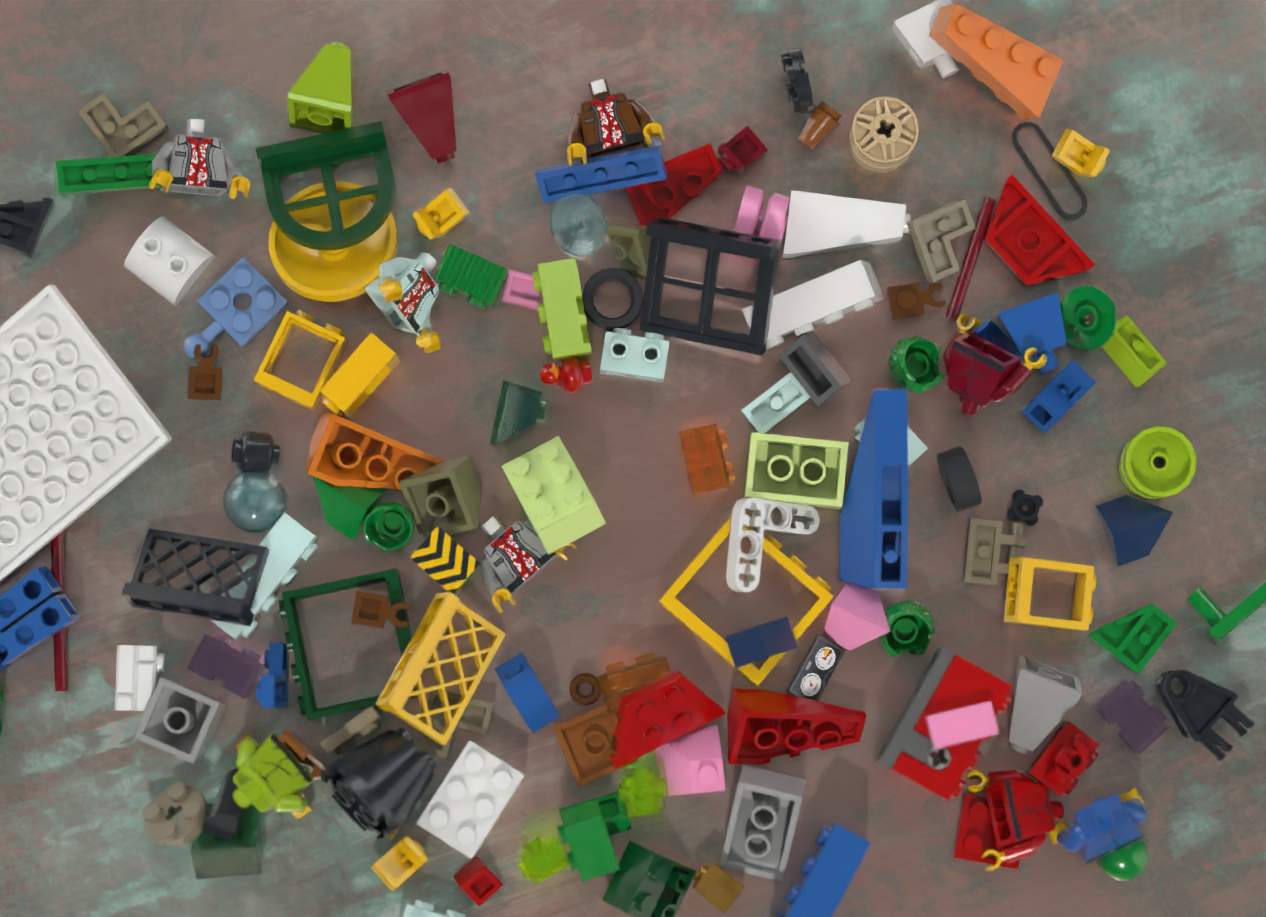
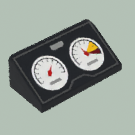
(816, 669)

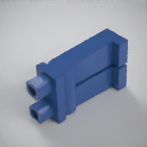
(38, 625)

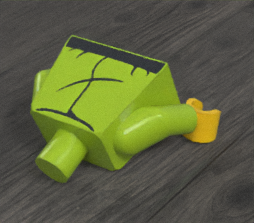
(270, 777)

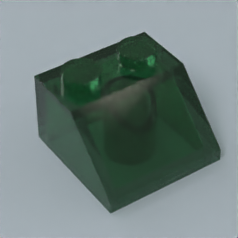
(223, 858)

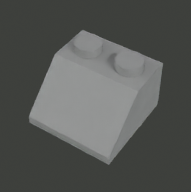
(180, 721)

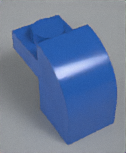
(1058, 396)
(527, 692)

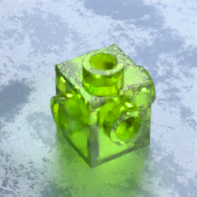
(640, 802)

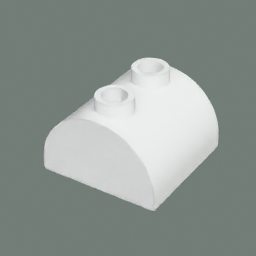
(168, 259)

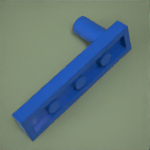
(603, 173)

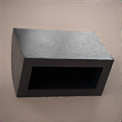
(225, 813)

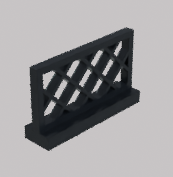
(193, 603)

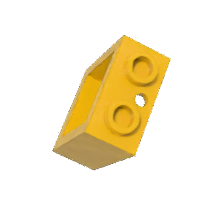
(359, 376)
(287, 389)
(1020, 589)

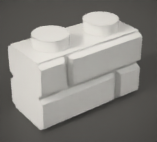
(137, 676)

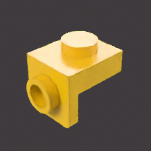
(1080, 154)
(440, 214)
(400, 862)

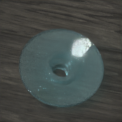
(568, 227)

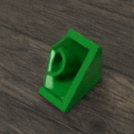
(348, 506)

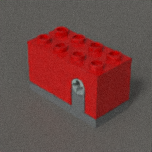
(944, 686)

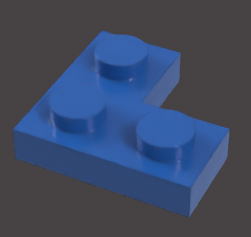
(274, 687)

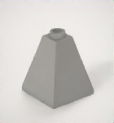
(1039, 702)

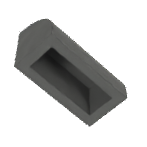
(814, 368)

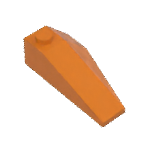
(361, 457)

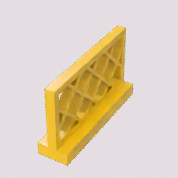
(417, 655)

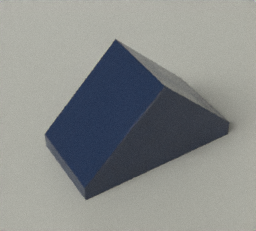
(761, 642)

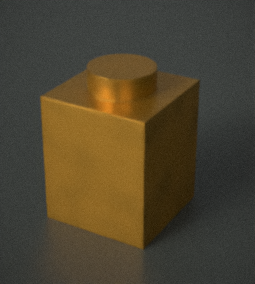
(717, 886)

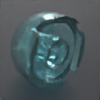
(254, 501)

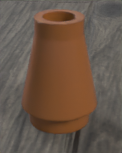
(819, 124)

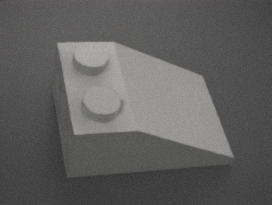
(762, 823)

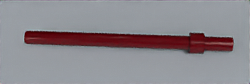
(59, 638)

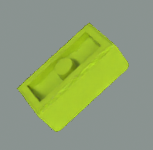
(1133, 352)

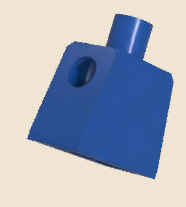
(1037, 326)

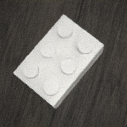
(471, 799)

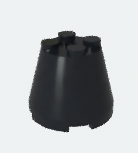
(380, 782)

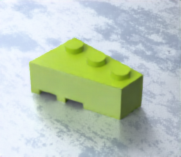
(562, 309)

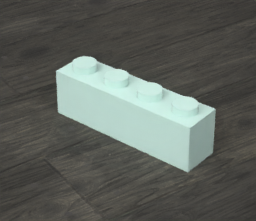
(288, 545)

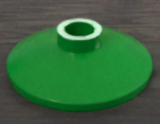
(1075, 314)

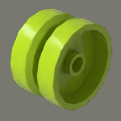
(1174, 454)

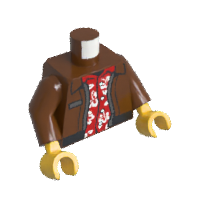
(609, 124)

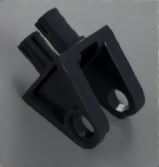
(1199, 707)

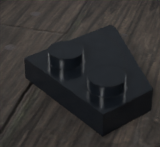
(23, 224)

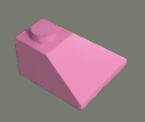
(692, 762)

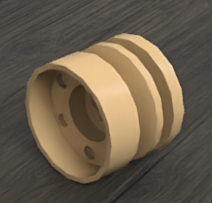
(874, 150)

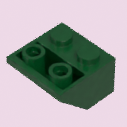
(648, 883)

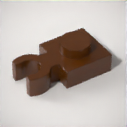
(909, 300)
(204, 379)
(374, 610)

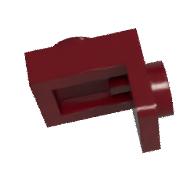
(741, 151)

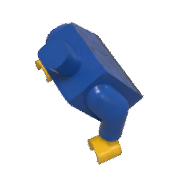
(1103, 826)

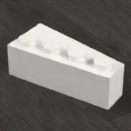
(820, 301)

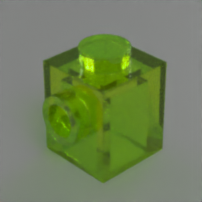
(542, 859)

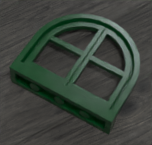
(323, 152)

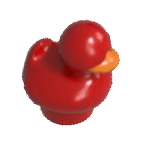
(569, 374)

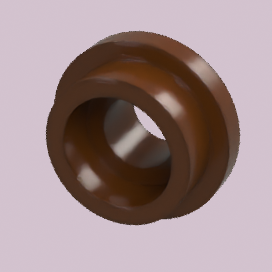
(575, 693)

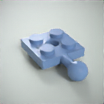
(220, 306)

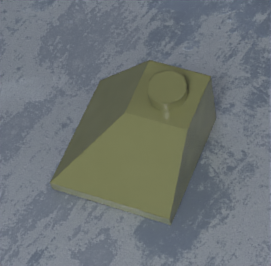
(444, 497)

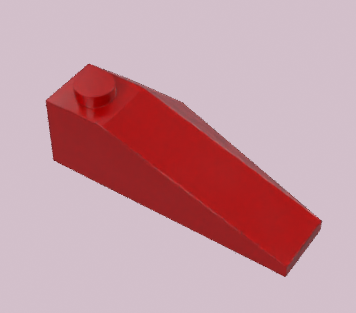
(778, 724)

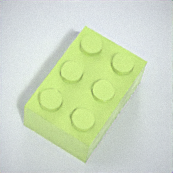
(796, 470)
(553, 494)

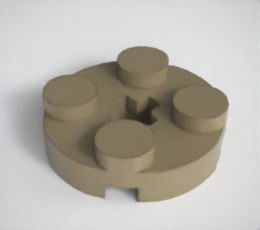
(175, 799)

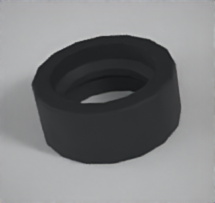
(599, 278)
(959, 478)

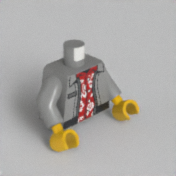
(197, 165)
(513, 558)

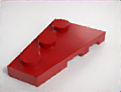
(685, 180)

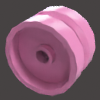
(760, 222)

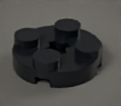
(798, 85)

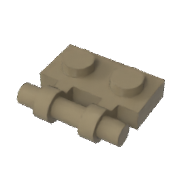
(984, 550)

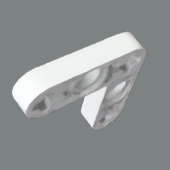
(759, 522)

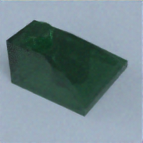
(516, 414)

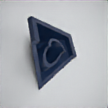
(1132, 527)

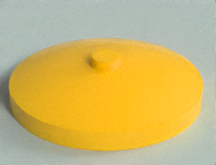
(332, 273)

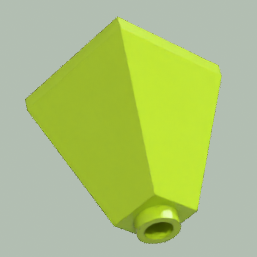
(324, 92)

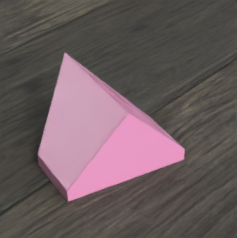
(855, 617)

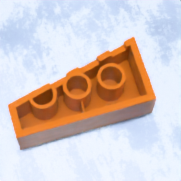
(1004, 61)

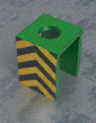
(446, 561)

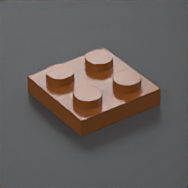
(588, 744)

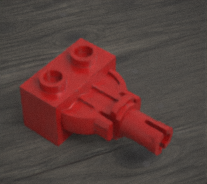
(1064, 759)

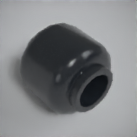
(255, 451)

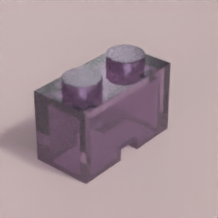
(219, 659)
(1127, 709)

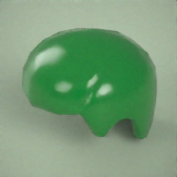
(388, 526)
(1126, 862)

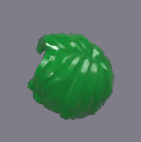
(914, 364)
(909, 628)

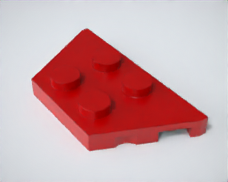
(1031, 239)
(660, 716)

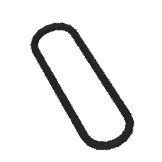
(1039, 179)

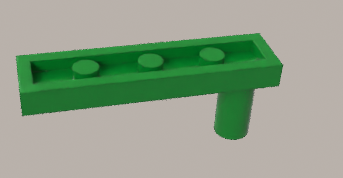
(103, 174)
(1217, 618)

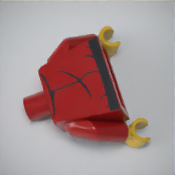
(1018, 813)

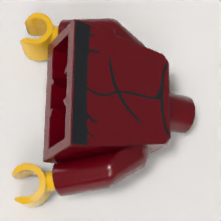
(982, 369)

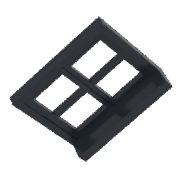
(715, 240)

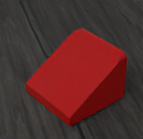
(477, 881)

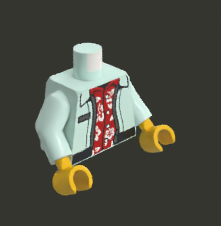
(406, 296)

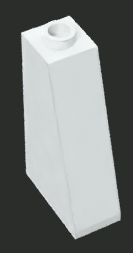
(839, 223)

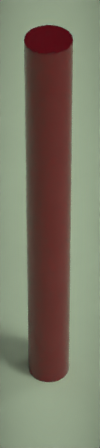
(970, 258)

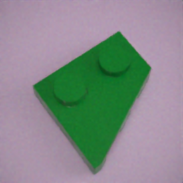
(1135, 636)

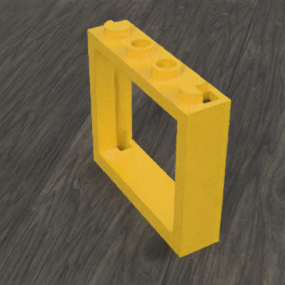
(792, 565)

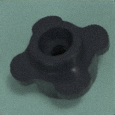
(1033, 503)

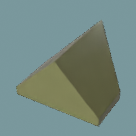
(630, 245)

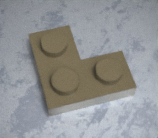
(119, 134)
(932, 238)
(474, 718)
(362, 724)

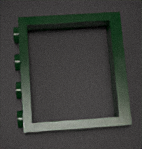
(295, 639)

